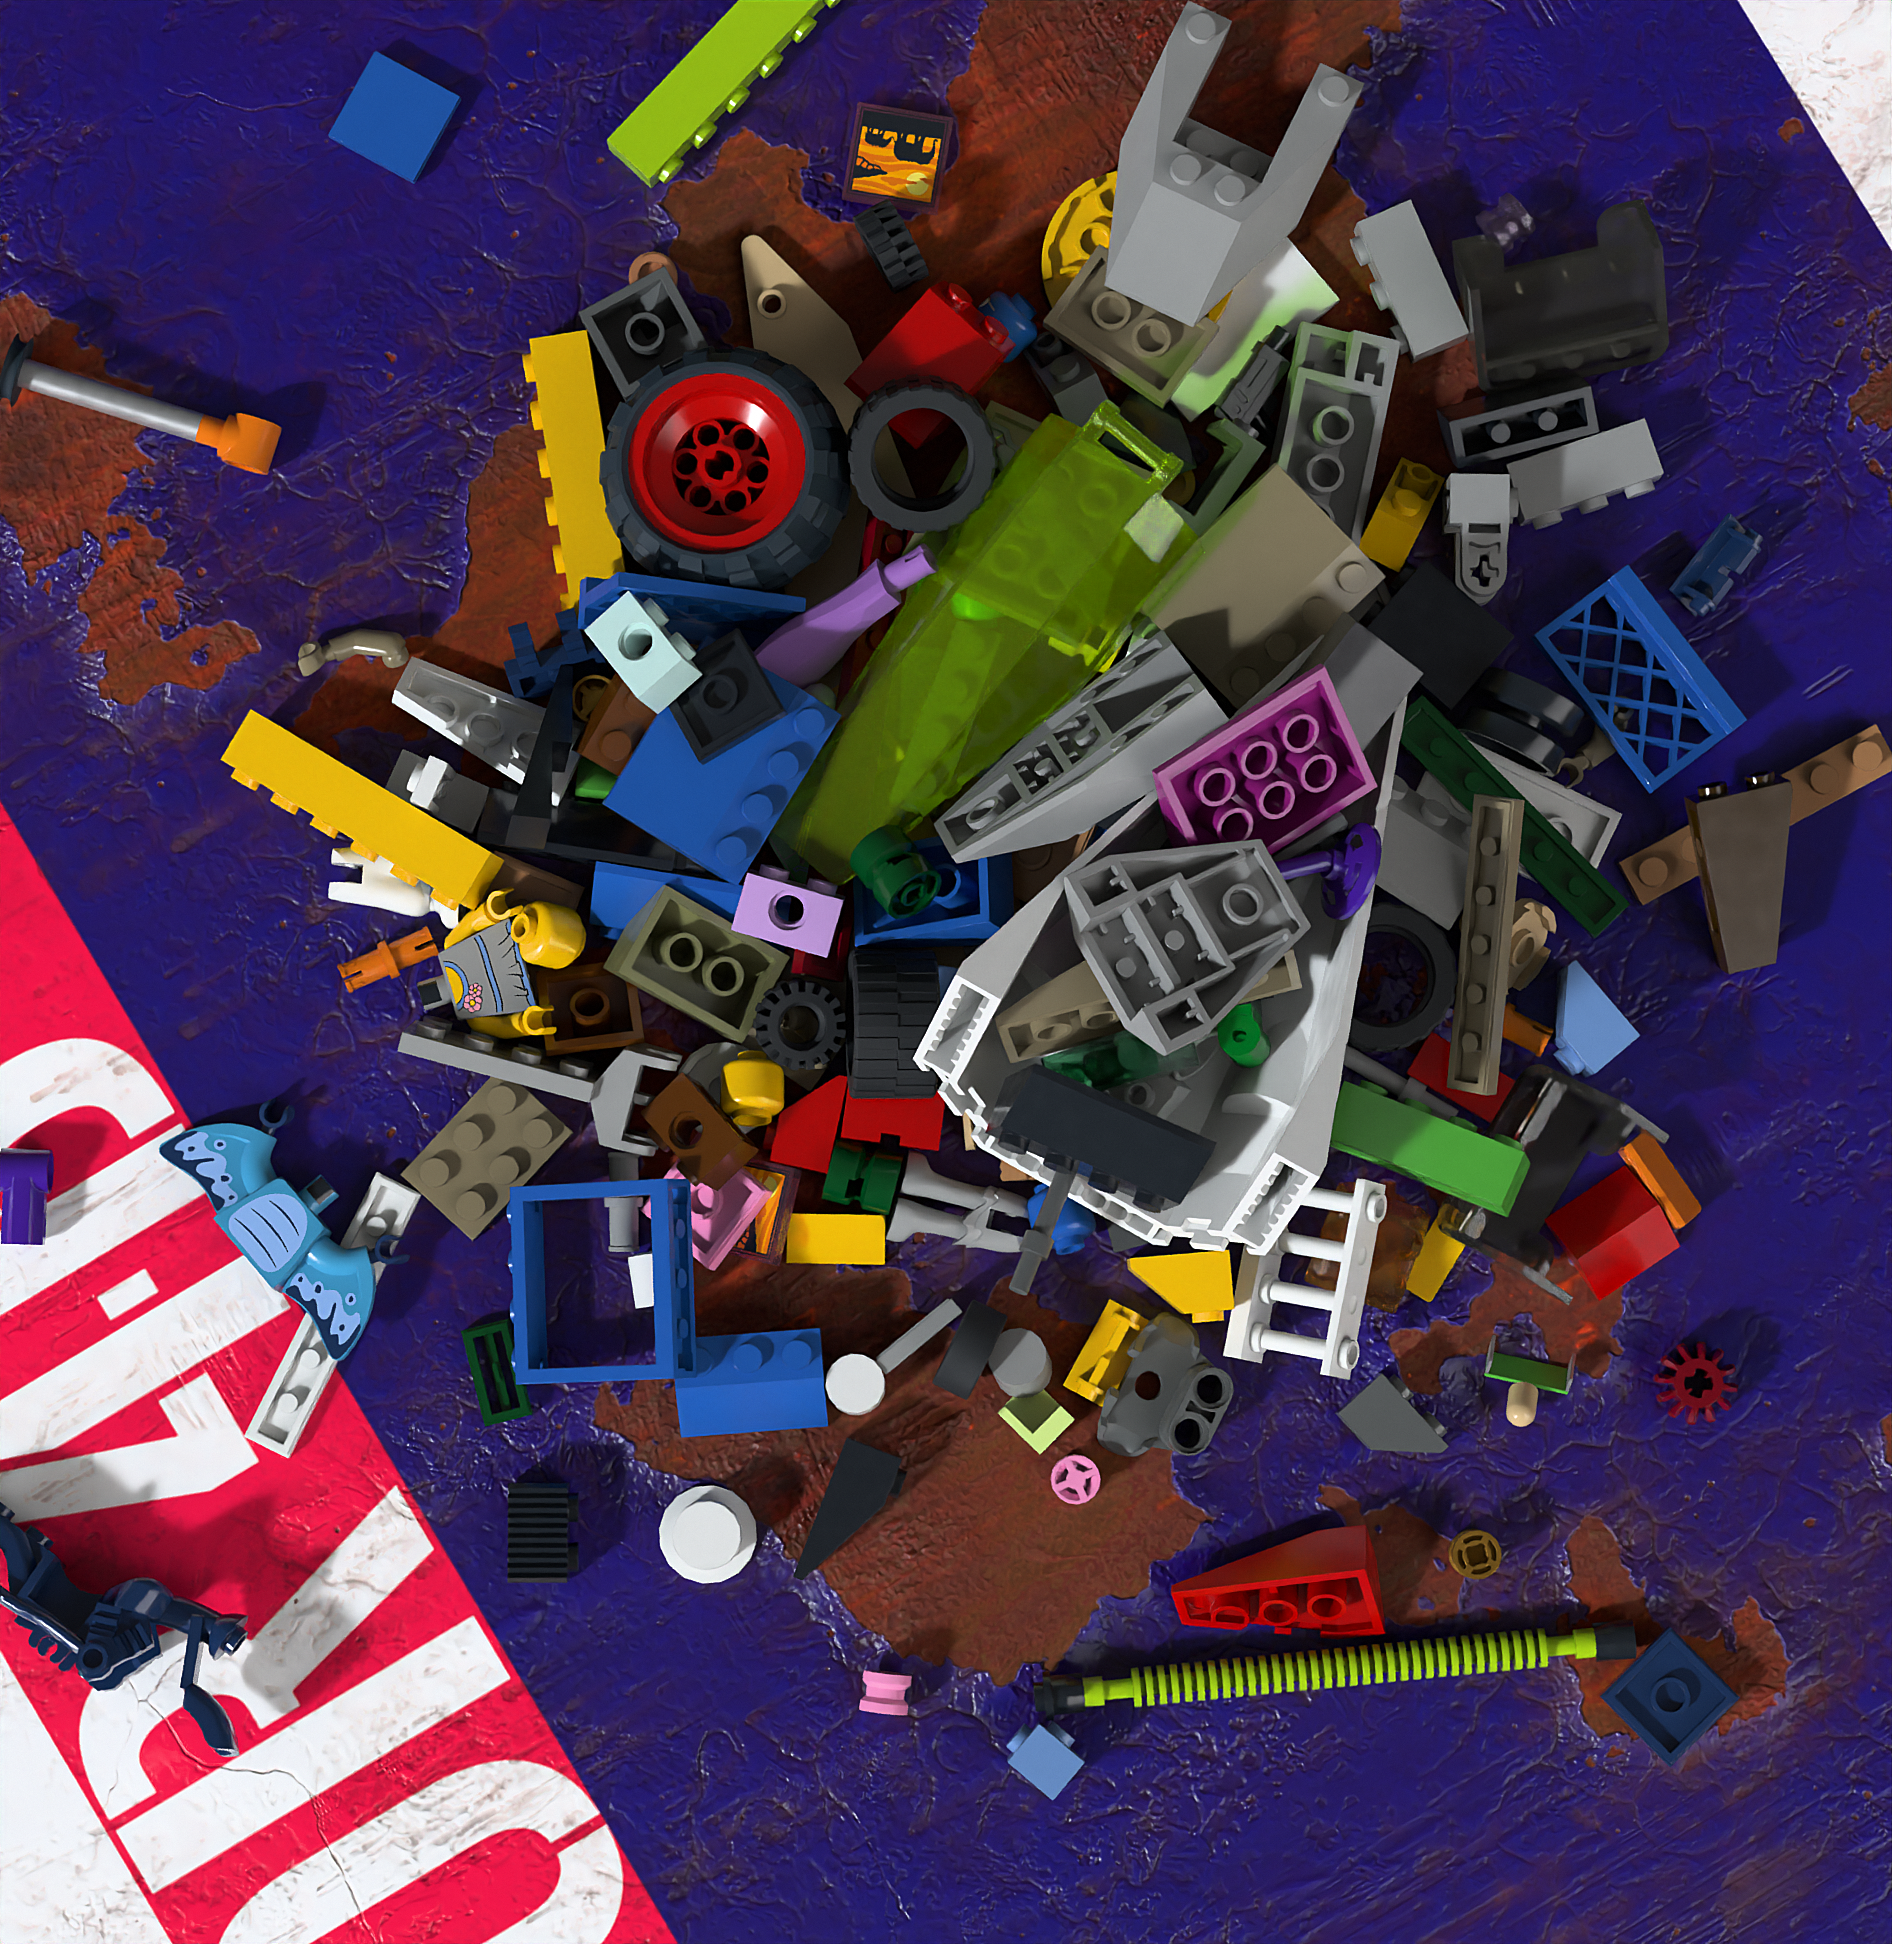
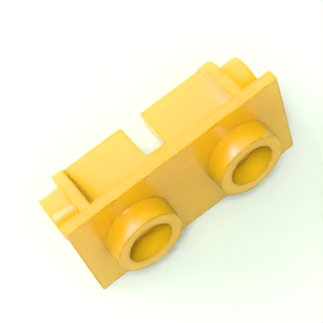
(1105, 1353)

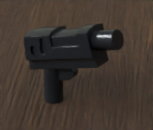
(1250, 392)

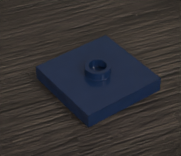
(1669, 1696)

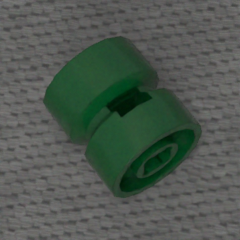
(895, 871)
(862, 1176)

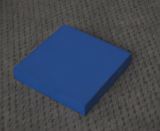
(394, 117)

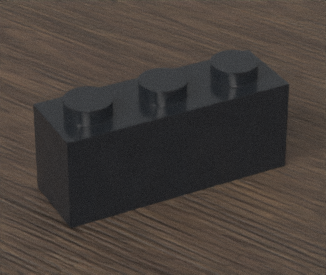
(1517, 420)

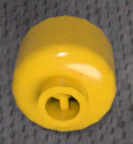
(548, 934)
(752, 1089)

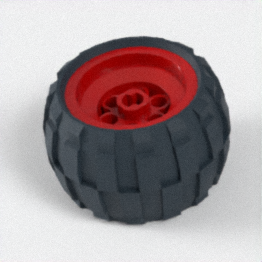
(731, 395)

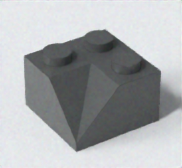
(641, 329)

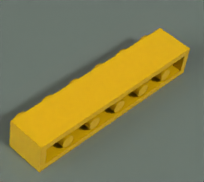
(574, 439)
(361, 810)

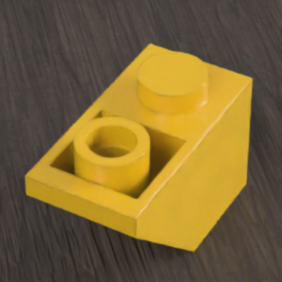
(1400, 514)

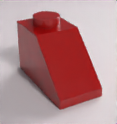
(808, 1128)

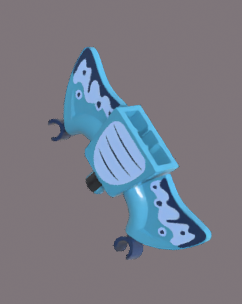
(282, 1226)

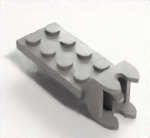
(609, 1091)

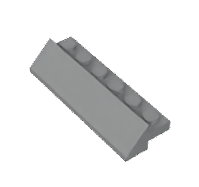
(1335, 418)

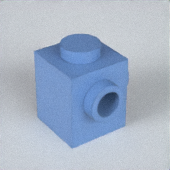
(1044, 1757)

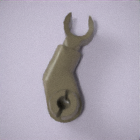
(359, 641)
(1596, 749)

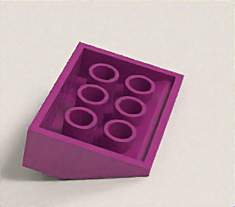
(1266, 771)

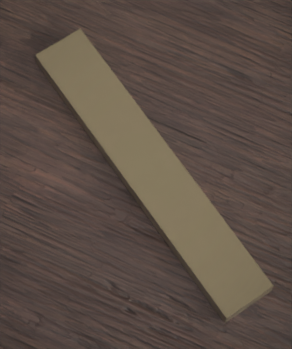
(1485, 944)

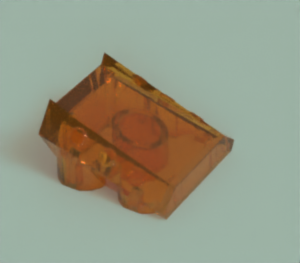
(1394, 1254)

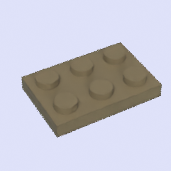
(1126, 336)
(483, 1151)

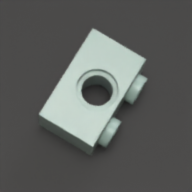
(622, 636)

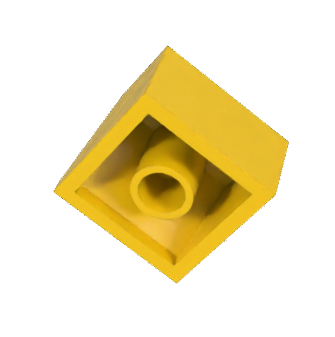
(1190, 1282)

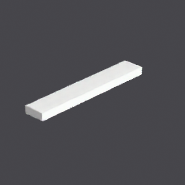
(307, 1363)

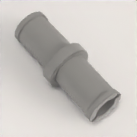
(623, 1210)

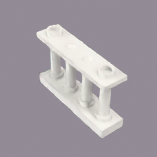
(1260, 1286)

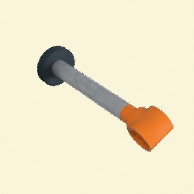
(239, 440)

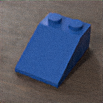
(965, 912)

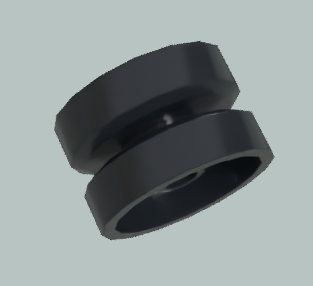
(1521, 721)

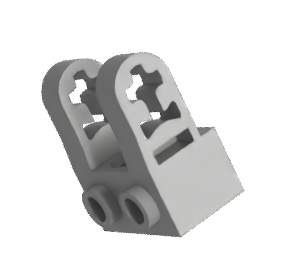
(1479, 516)

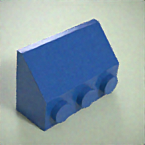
(754, 1384)

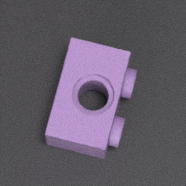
(759, 918)

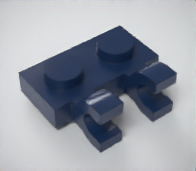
(535, 673)

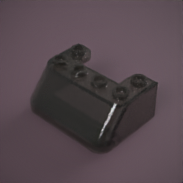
(1568, 310)

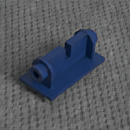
(1705, 577)

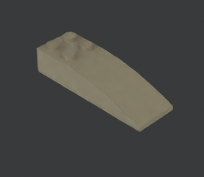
(1077, 1011)

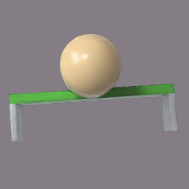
(1527, 1377)

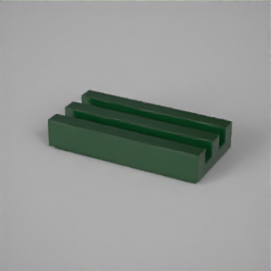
(508, 1336)

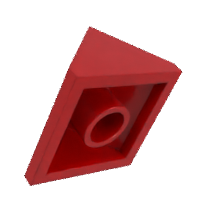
(1613, 1232)

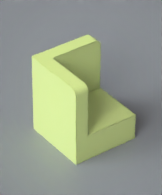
(1036, 1419)

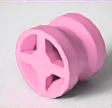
(1076, 1485)
(885, 1692)

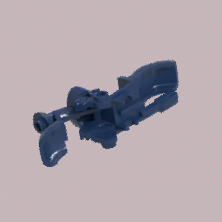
(116, 1630)

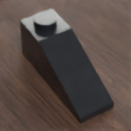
(854, 1494)

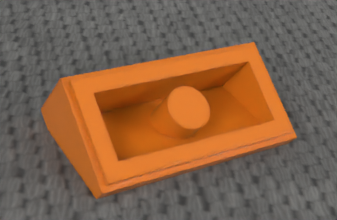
(1660, 1179)

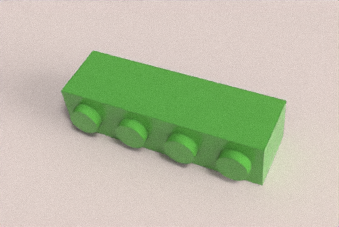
(1428, 1148)

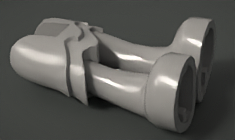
(970, 1228)

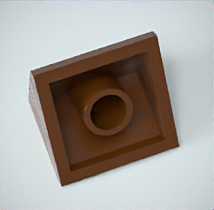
(589, 1010)

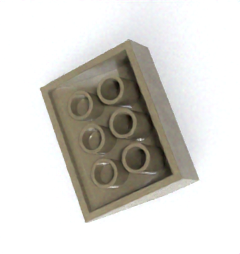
(1263, 587)

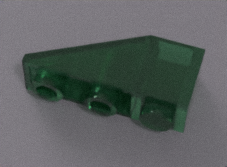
(1119, 1062)

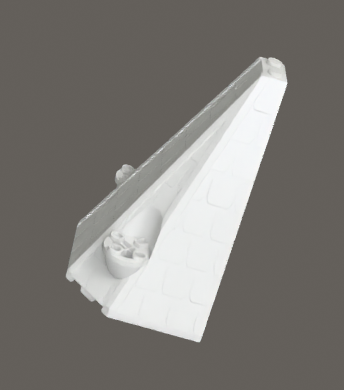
(1266, 1119)

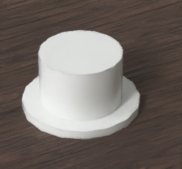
(708, 1534)

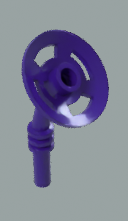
(1341, 870)

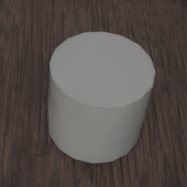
(1020, 1363)

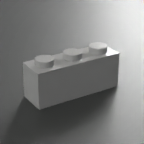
(1409, 282)
(1585, 474)

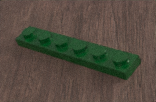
(1543, 849)

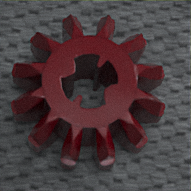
(1704, 1397)

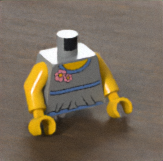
(487, 975)

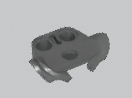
(1136, 1424)

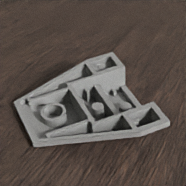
(1182, 933)

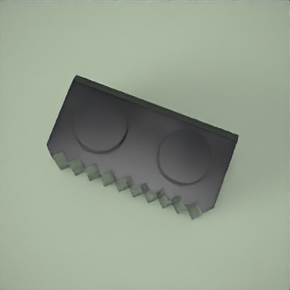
(541, 1532)

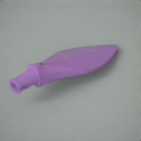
(820, 636)

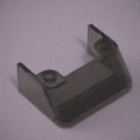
(1557, 1126)

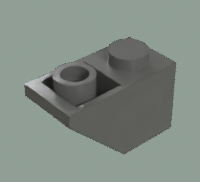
(1064, 378)
(1388, 1422)

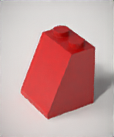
(937, 338)

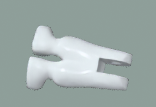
(387, 891)

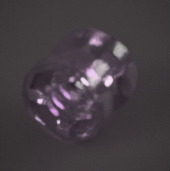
(1506, 222)

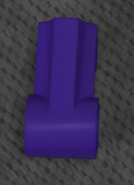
(25, 1182)

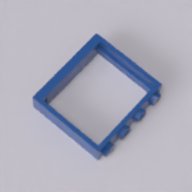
(671, 1281)

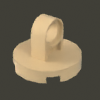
(1527, 942)

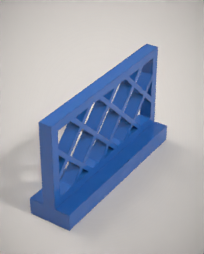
(693, 607)
(1671, 655)

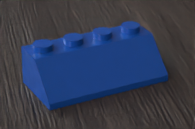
(624, 890)

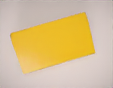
(836, 1239)

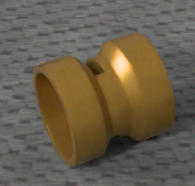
(587, 695)
(1467, 1549)

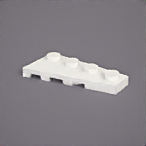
(480, 720)

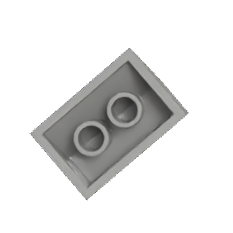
(1424, 855)

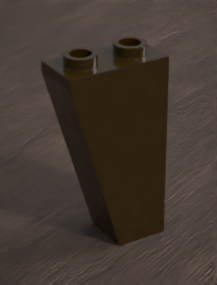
(1741, 864)

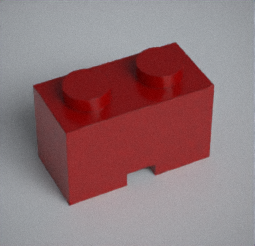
(913, 1120)

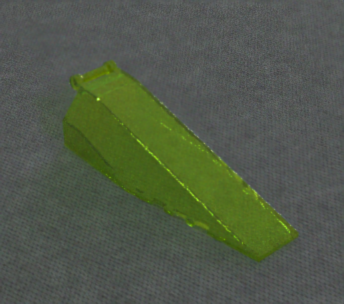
(999, 636)

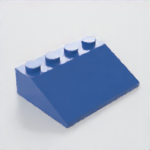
(730, 804)

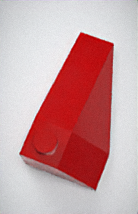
(1306, 1583)

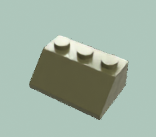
(696, 963)

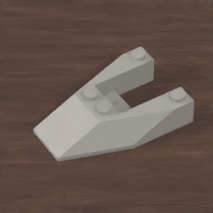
(1199, 204)
(1086, 757)

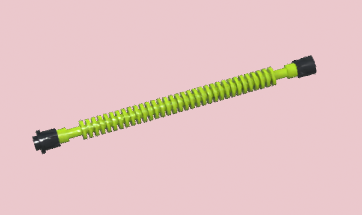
(1073, 1693)

